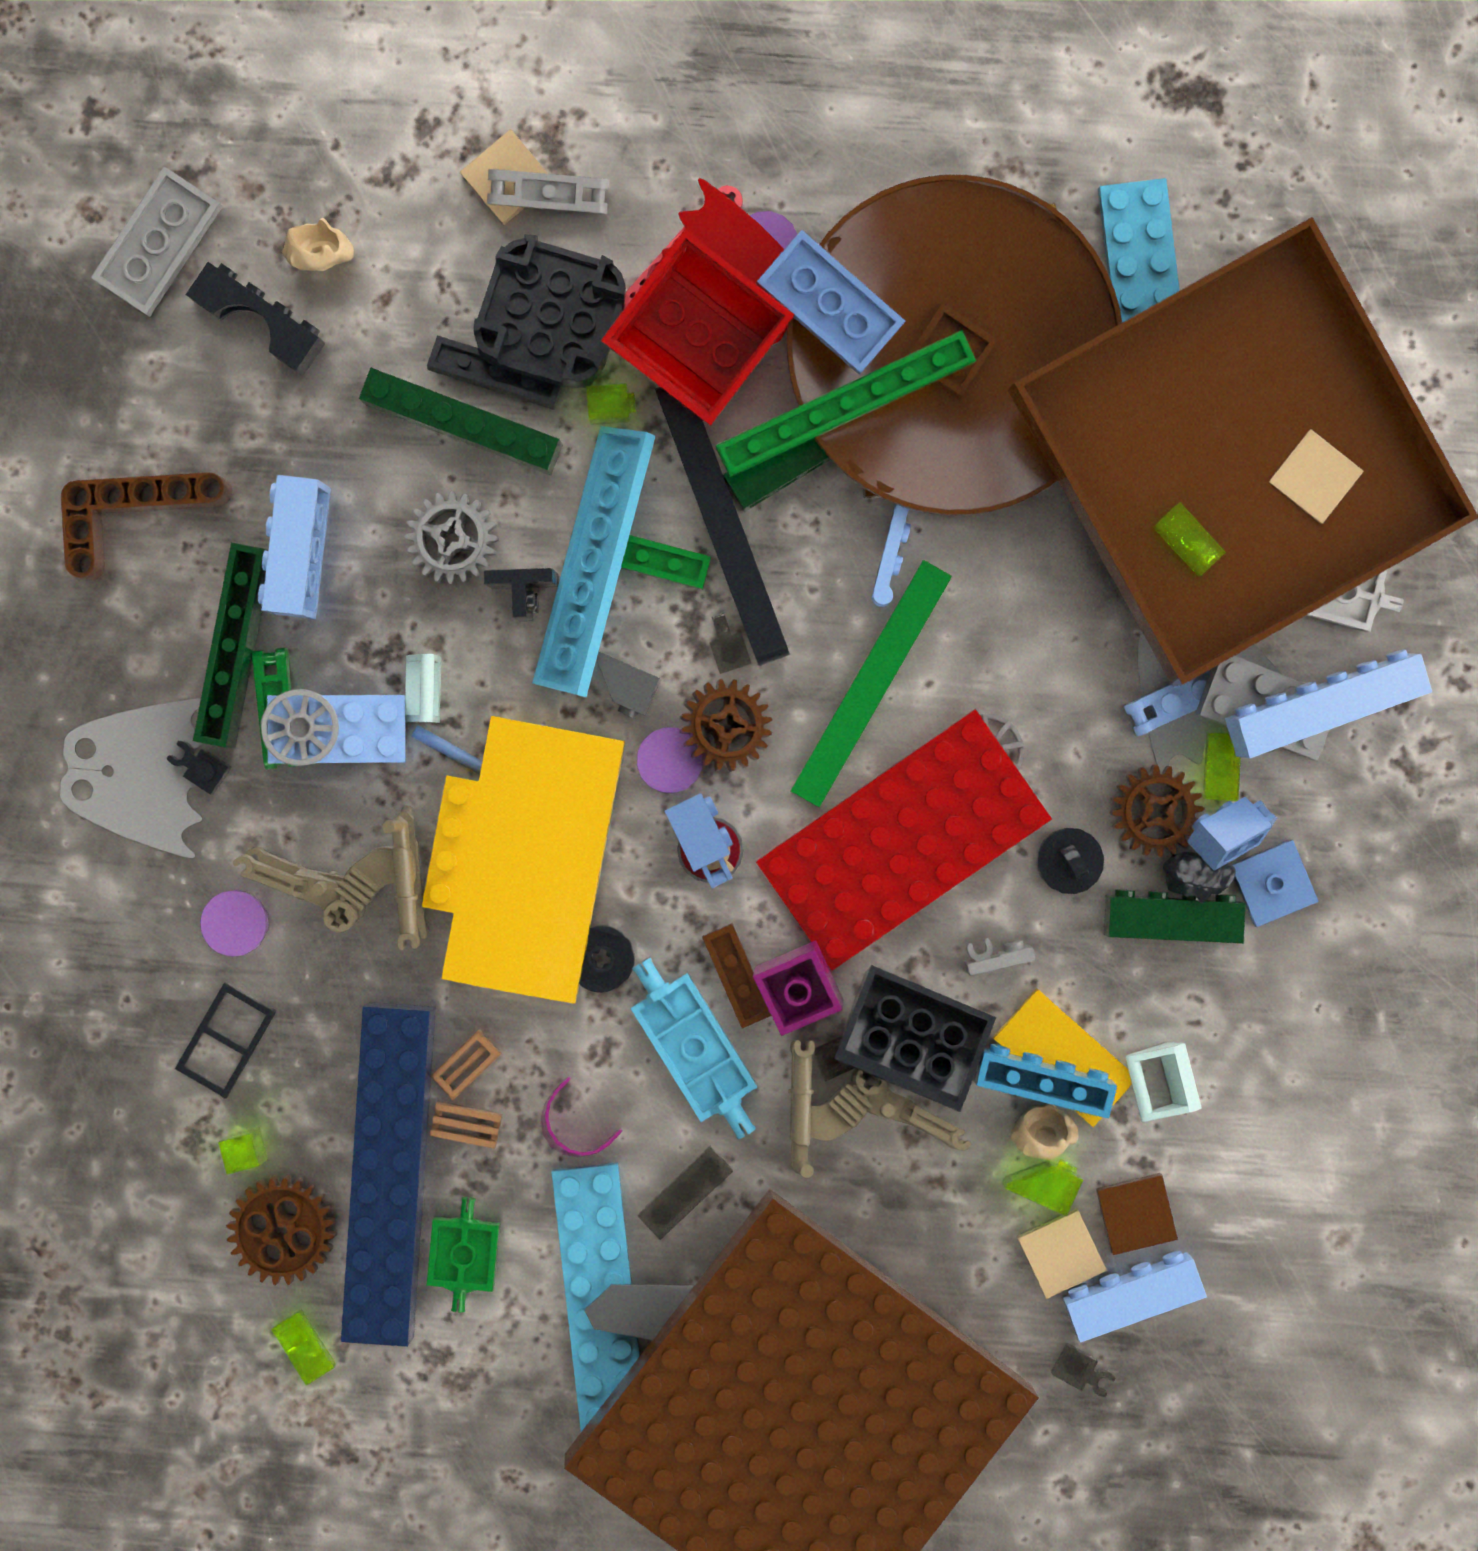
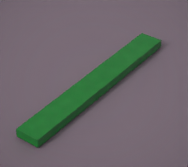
(845, 403)
(871, 683)

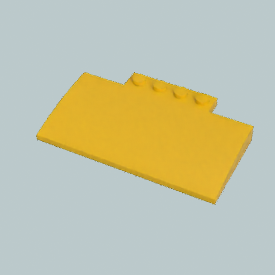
(524, 858)

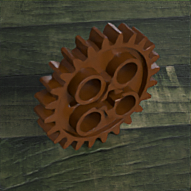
(253, 1240)

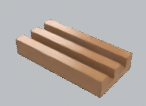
(486, 1045)
(462, 1137)

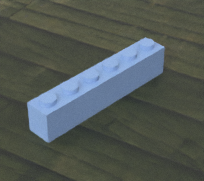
(1327, 705)

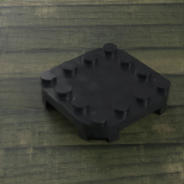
(549, 312)

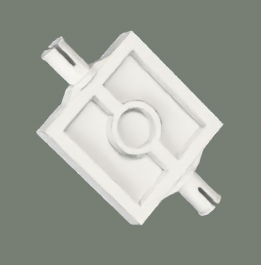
(1359, 605)

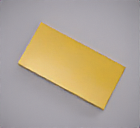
(1050, 1033)

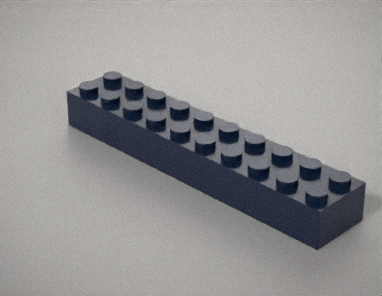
(388, 1174)

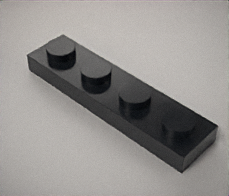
(465, 364)

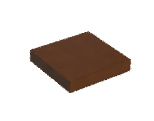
(1136, 1214)

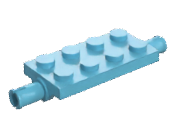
(694, 1047)

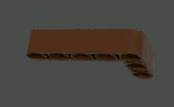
(129, 501)

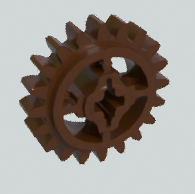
(710, 723)
(1138, 788)

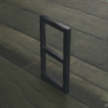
(204, 1028)

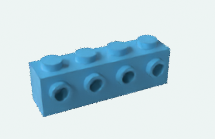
(1046, 1082)

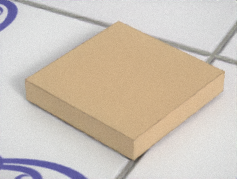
(504, 154)
(1316, 476)
(1061, 1253)

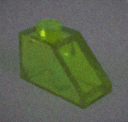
(1047, 1184)

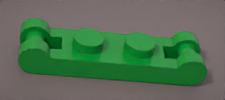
(270, 685)

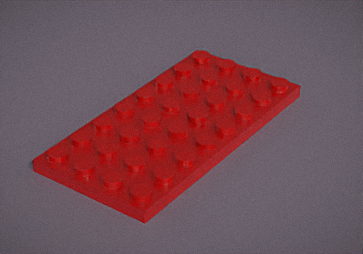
(904, 839)

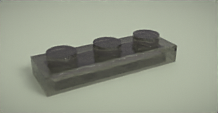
(685, 1192)

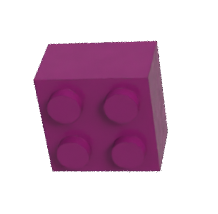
(798, 988)

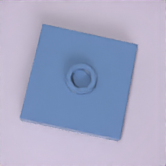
(1274, 883)

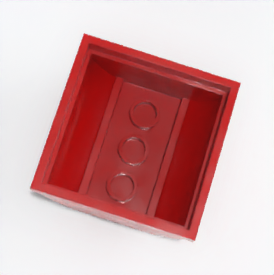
(697, 327)

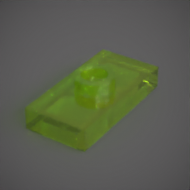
(1221, 768)

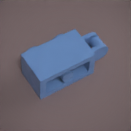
(1231, 831)
(701, 837)

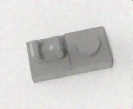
(1013, 954)

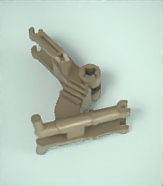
(359, 885)
(848, 1108)

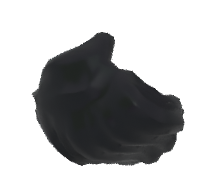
(1192, 876)

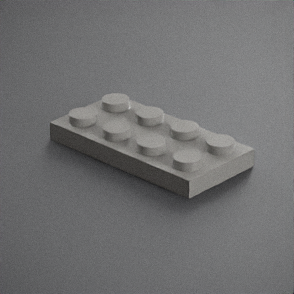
(156, 241)
(1244, 683)

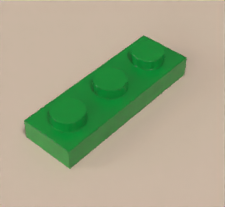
(666, 562)

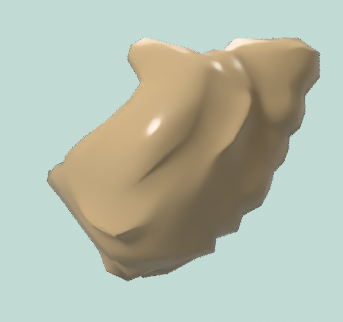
(316, 246)
(1044, 1131)

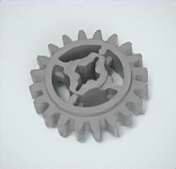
(446, 553)

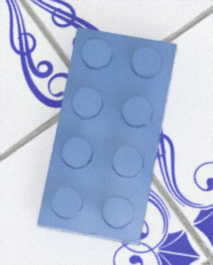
(830, 302)

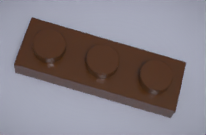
(736, 975)

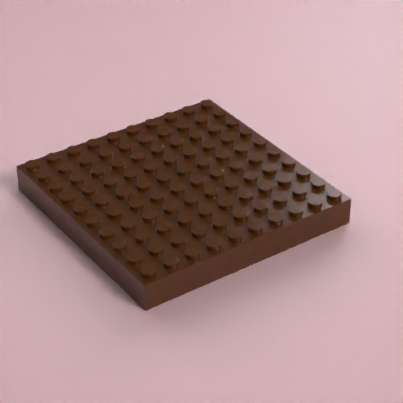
(1203, 411)
(798, 1405)

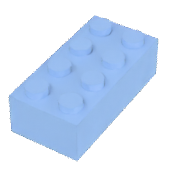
(295, 547)
(369, 729)

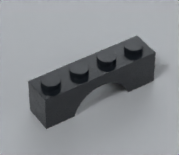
(222, 296)

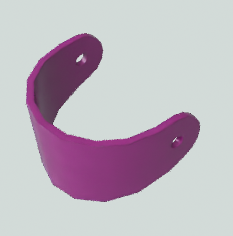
(551, 1138)

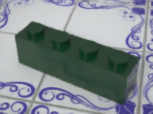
(775, 474)
(1174, 918)

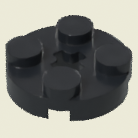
(622, 959)

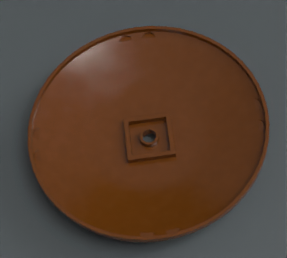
(950, 261)

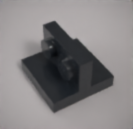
(521, 581)

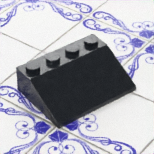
(914, 1038)

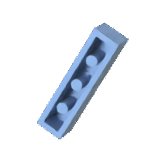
(1133, 1296)

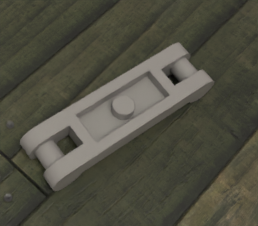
(547, 191)

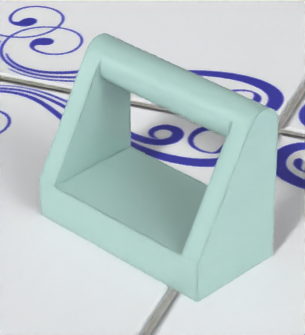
(423, 688)
(1178, 1077)

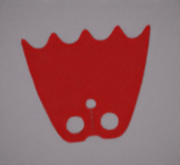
(732, 234)

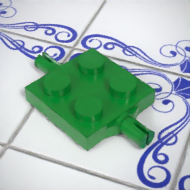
(463, 1254)

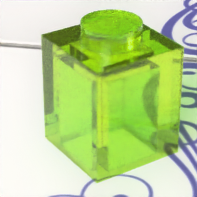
(610, 404)
(243, 1150)

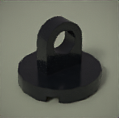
(1070, 860)

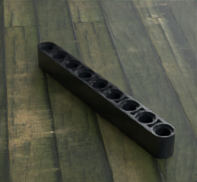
(725, 530)

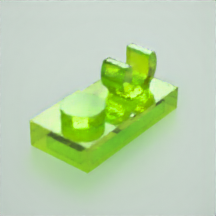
(1189, 539)
(304, 1347)

